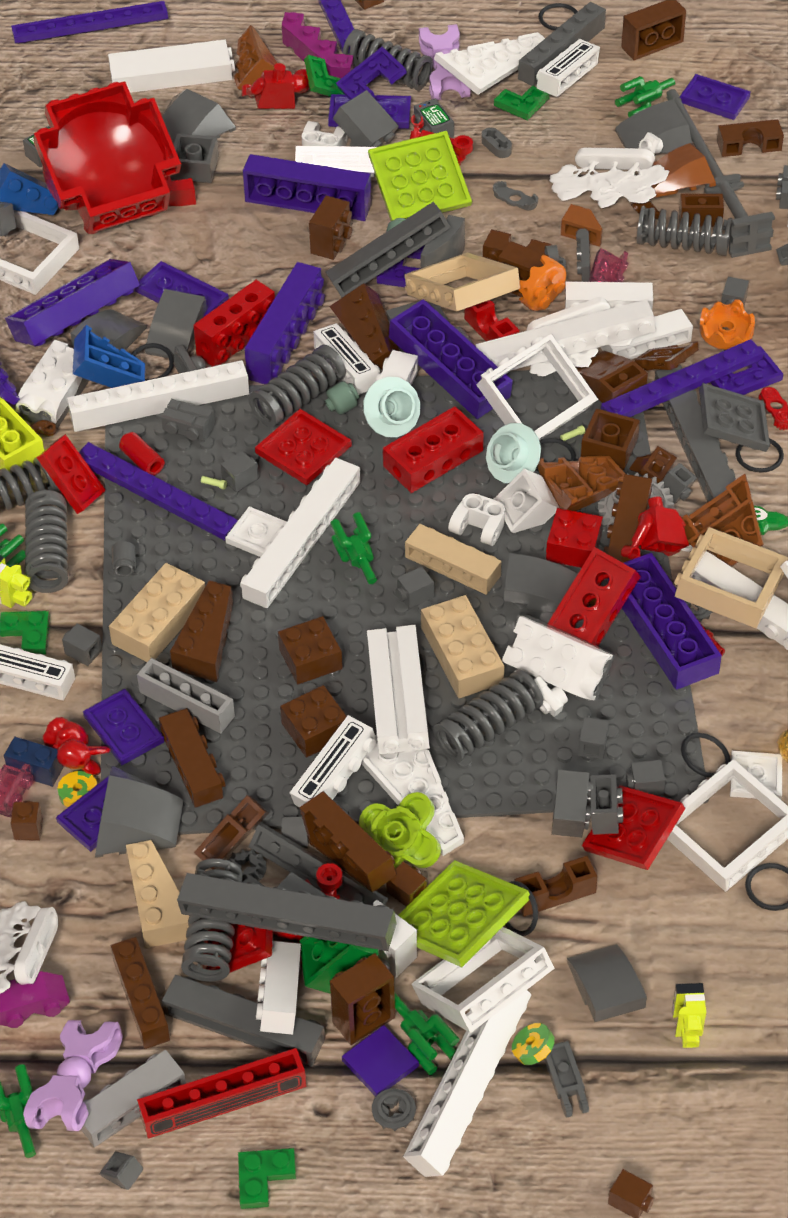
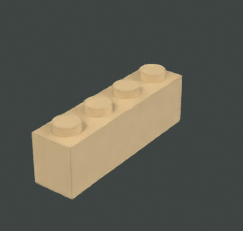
(453, 559)

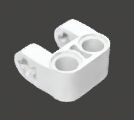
(313, 137)
(480, 513)

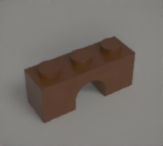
(765, 134)
(497, 242)
(572, 883)

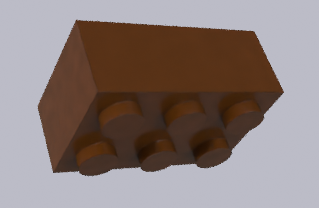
(653, 28)
(362, 998)

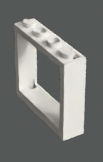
(36, 280)
(564, 368)
(754, 854)
(494, 995)

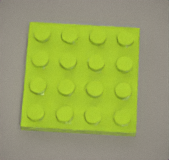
(419, 173)
(462, 912)

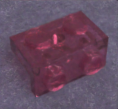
(608, 267)
(13, 786)

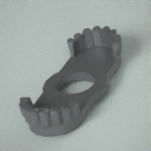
(504, 193)

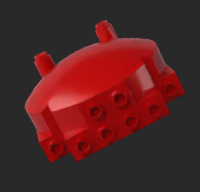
(107, 156)

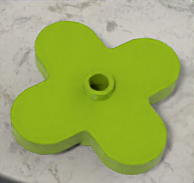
(404, 830)

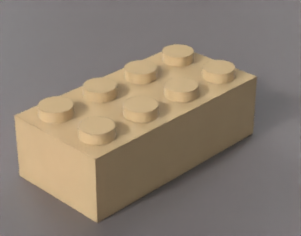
(156, 613)
(462, 646)

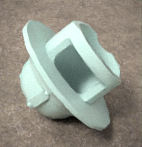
(391, 407)
(512, 450)

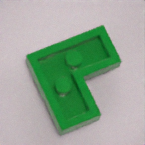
(318, 76)
(522, 106)
(30, 625)
(257, 1169)

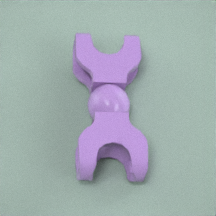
(441, 78)
(65, 1092)

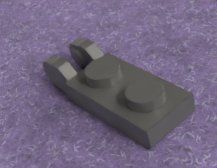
(583, 254)
(566, 1077)

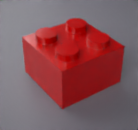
(573, 537)

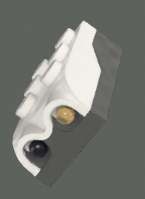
(49, 386)
(559, 658)

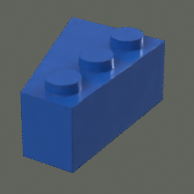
(25, 192)
(103, 363)

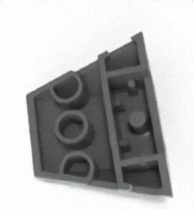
(195, 115)
(661, 120)
(137, 813)

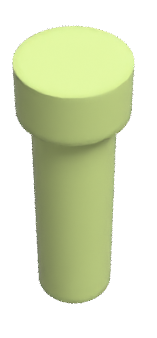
(579, 431)
(222, 484)

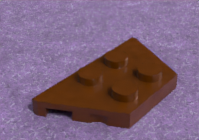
(666, 357)

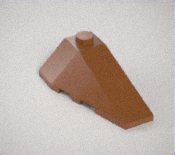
(253, 58)

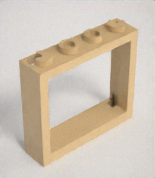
(492, 281)
(723, 601)

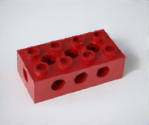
(232, 323)
(433, 449)
(588, 587)

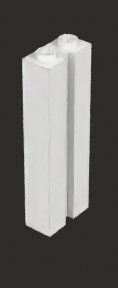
(173, 66)
(397, 690)

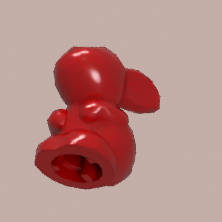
(71, 745)

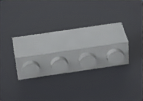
(183, 692)
(117, 1102)

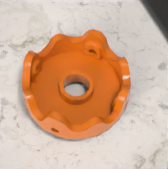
(543, 284)
(730, 316)

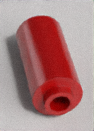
(141, 453)

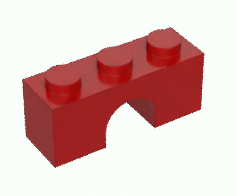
(485, 323)

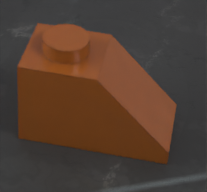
(578, 218)

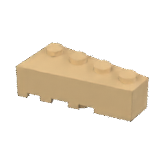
(155, 896)

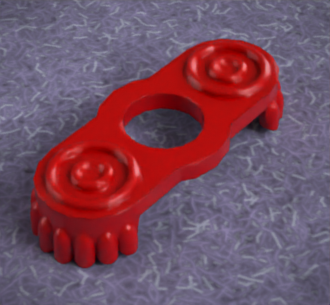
(780, 416)

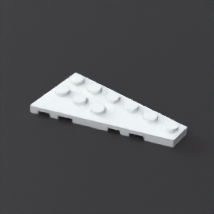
(487, 62)
(416, 772)

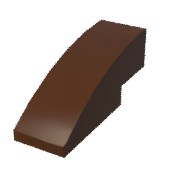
(232, 830)

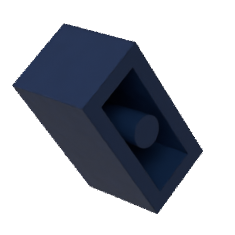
(41, 759)

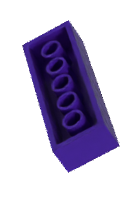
(304, 185)
(72, 302)
(284, 323)
(446, 356)
(669, 626)

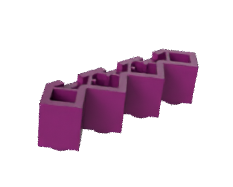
(307, 41)
(43, 997)

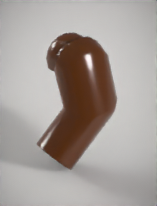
(44, 428)

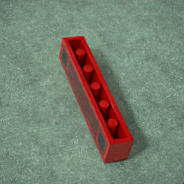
(222, 1093)

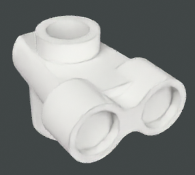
(651, 143)
(552, 699)

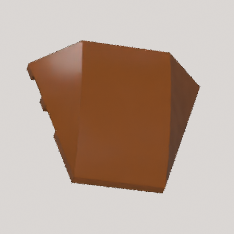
(686, 169)
(581, 481)
(729, 513)

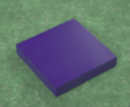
(380, 1061)

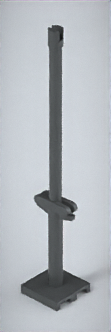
(747, 232)

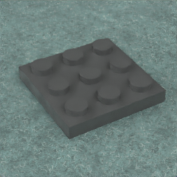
(734, 417)

